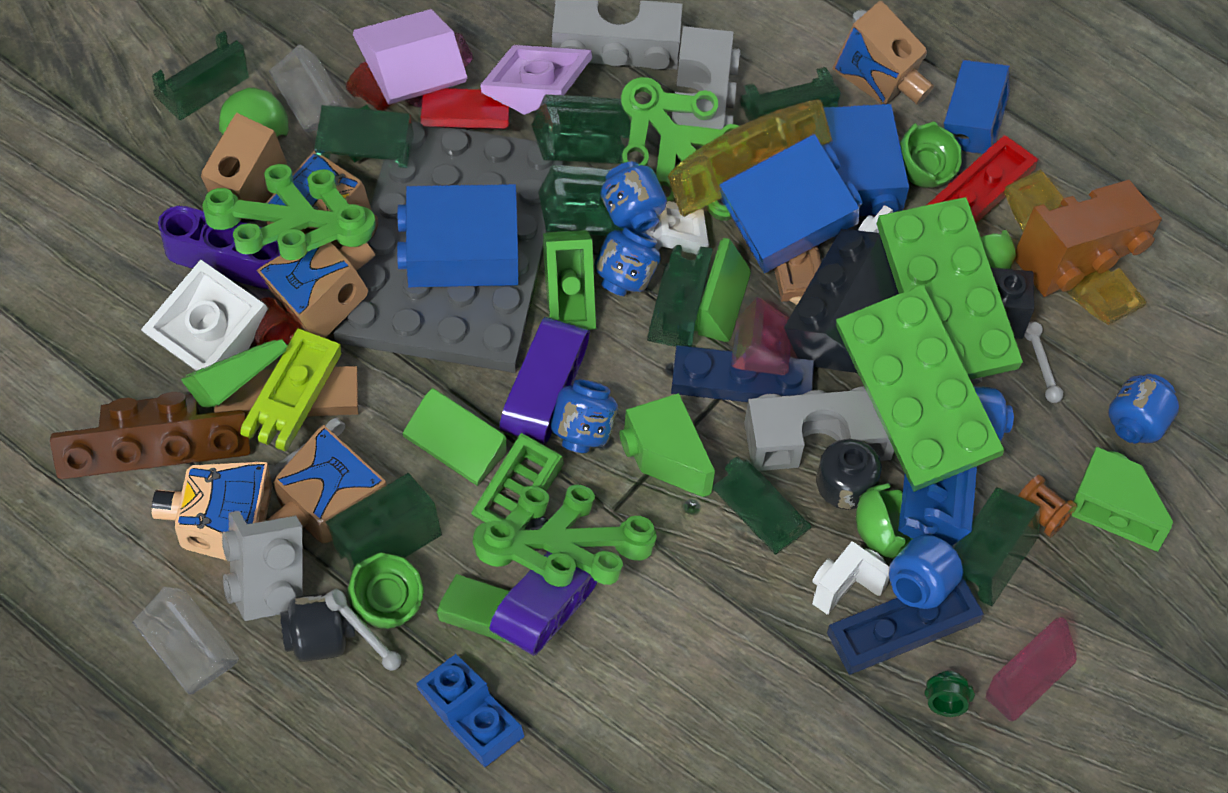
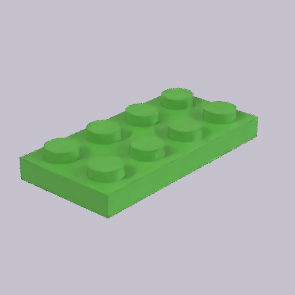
(945, 254)
(919, 388)

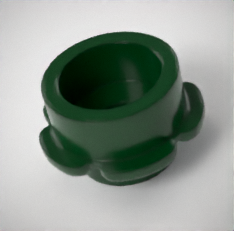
(949, 694)

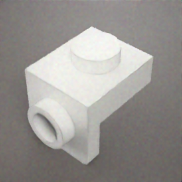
(852, 565)

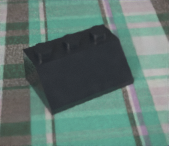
(847, 280)

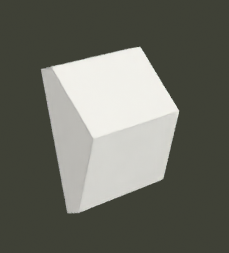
(206, 318)

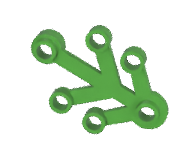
(675, 138)
(346, 223)
(504, 541)

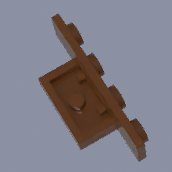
(149, 435)

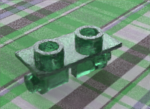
(760, 505)

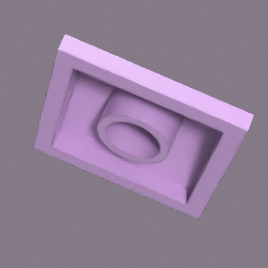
(411, 55)
(532, 72)

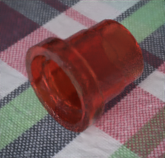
(364, 84)
(276, 324)

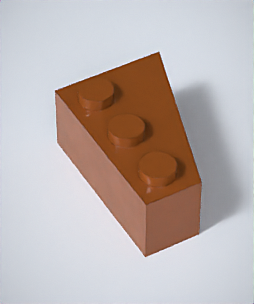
(1085, 236)

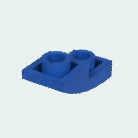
(470, 710)

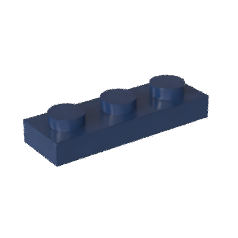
(710, 375)
(898, 628)

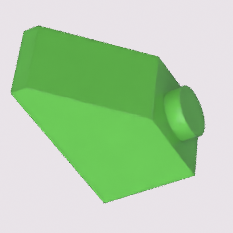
(570, 277)
(667, 445)
(1122, 500)

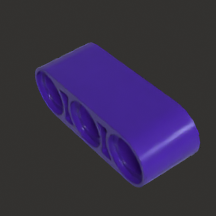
(190, 239)
(547, 368)
(538, 610)

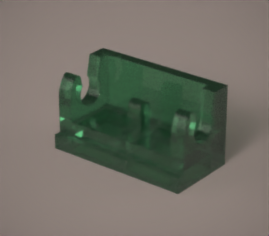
(203, 79)
(821, 88)
(581, 129)
(364, 134)
(574, 202)
(680, 298)
(388, 521)
(998, 542)

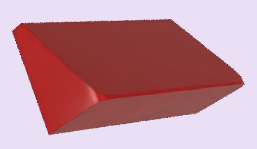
(463, 109)

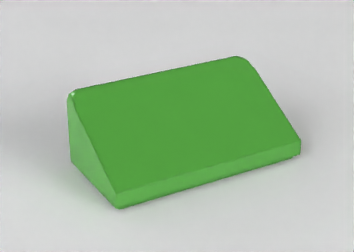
(723, 293)
(455, 437)
(471, 605)

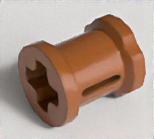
(1053, 509)

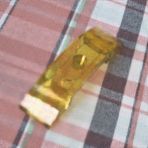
(698, 176)
(1103, 295)

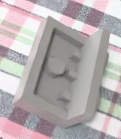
(263, 565)

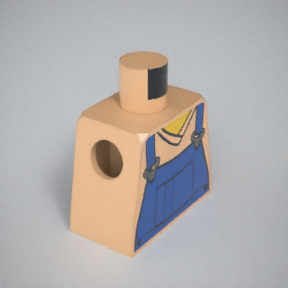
(207, 499)

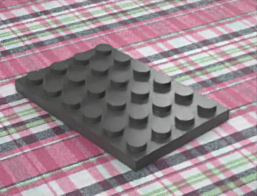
(461, 322)

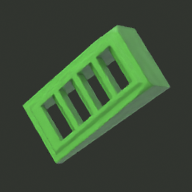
(220, 380)
(523, 448)

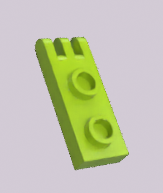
(292, 389)

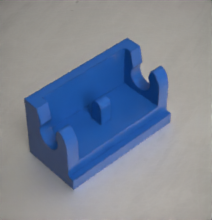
(978, 104)
(939, 509)

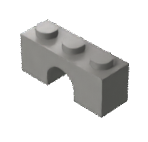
(646, 42)
(705, 64)
(779, 424)

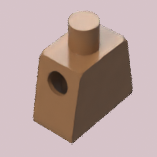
(242, 160)

